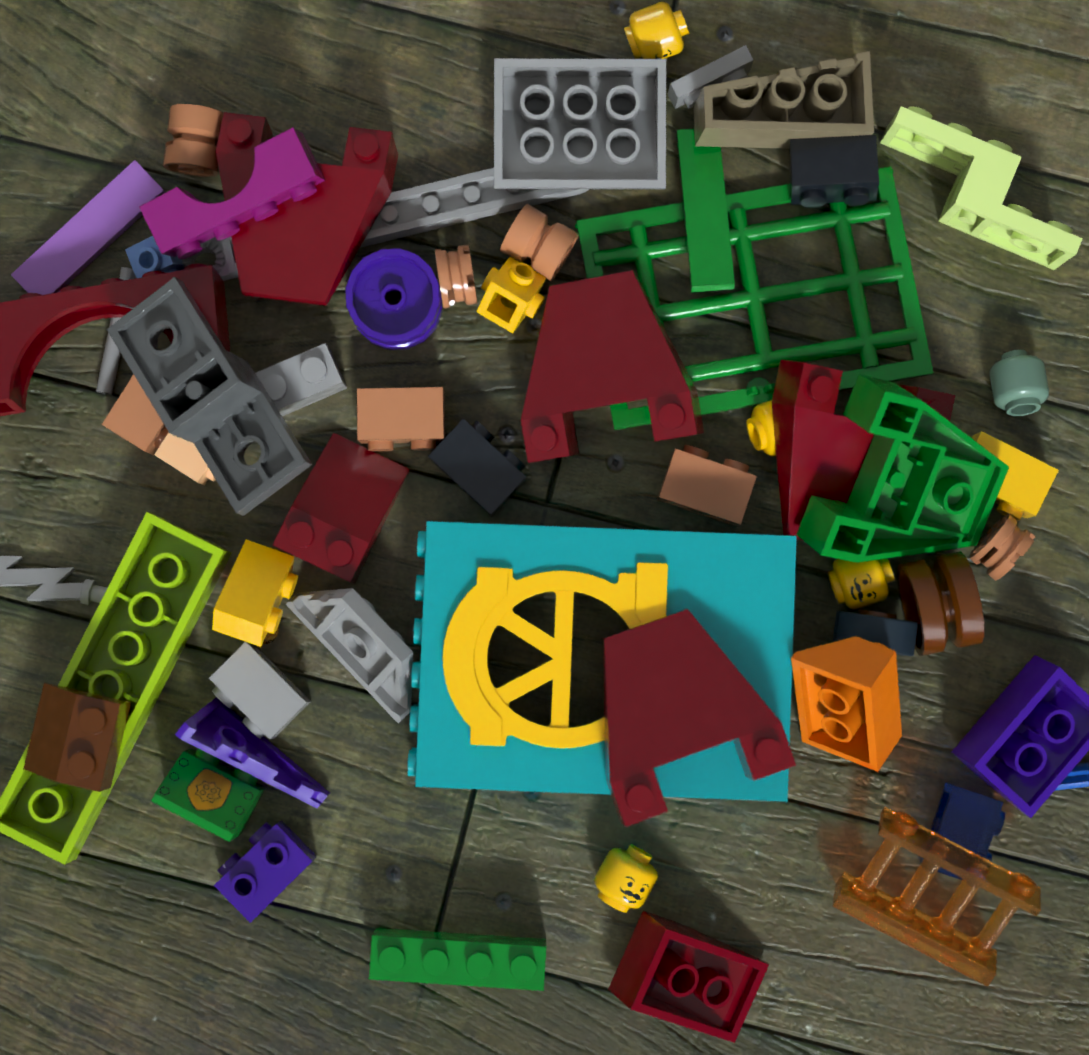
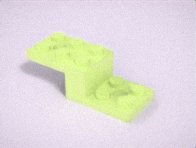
(980, 187)

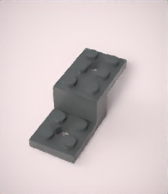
(208, 396)

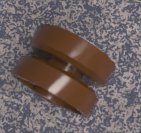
(941, 602)

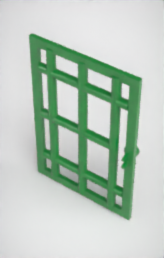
(753, 297)

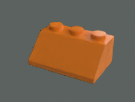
(849, 699)

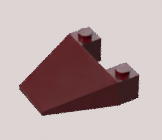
(310, 241)
(599, 350)
(814, 446)
(672, 697)

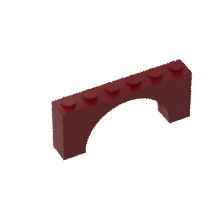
(38, 320)

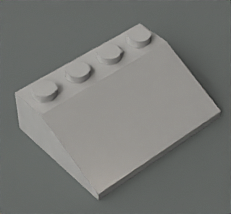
(579, 123)

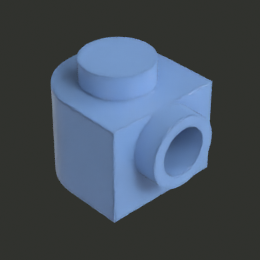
(147, 257)

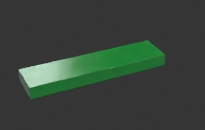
(705, 215)

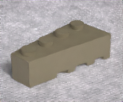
(788, 105)

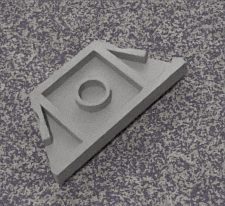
(361, 644)

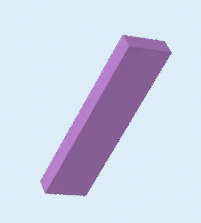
(88, 232)

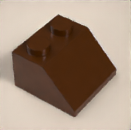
(77, 737)

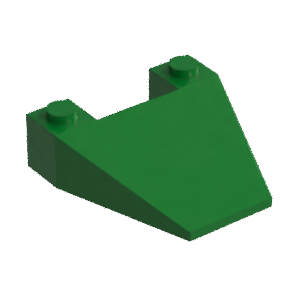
(917, 488)

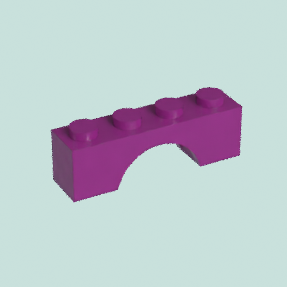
(281, 171)

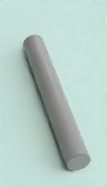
(111, 353)

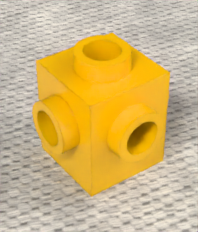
(511, 294)

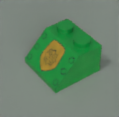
(209, 794)

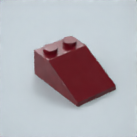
(341, 508)
(687, 977)

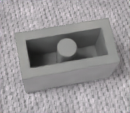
(302, 379)
(258, 691)

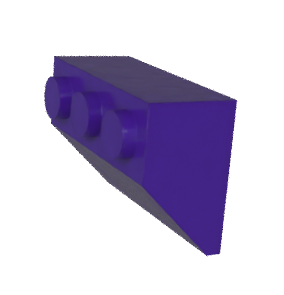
(1029, 736)

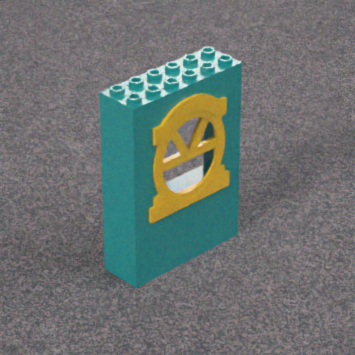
(479, 571)

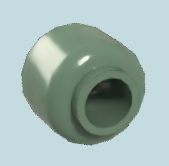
(1019, 383)

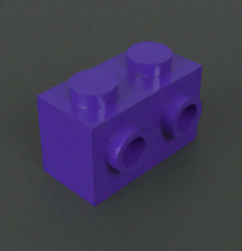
(264, 870)

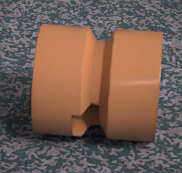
(194, 138)
(535, 240)

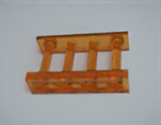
(936, 934)

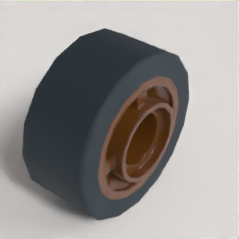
(879, 628)

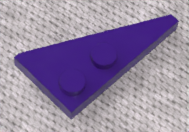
(225, 736)

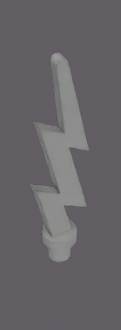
(50, 583)

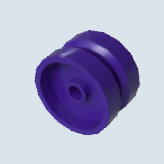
(379, 278)

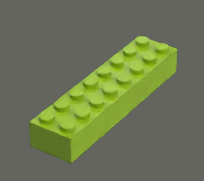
(124, 657)

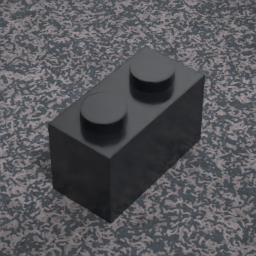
(833, 170)
(479, 466)

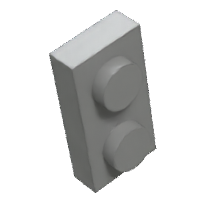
(727, 68)

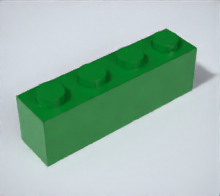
(458, 959)

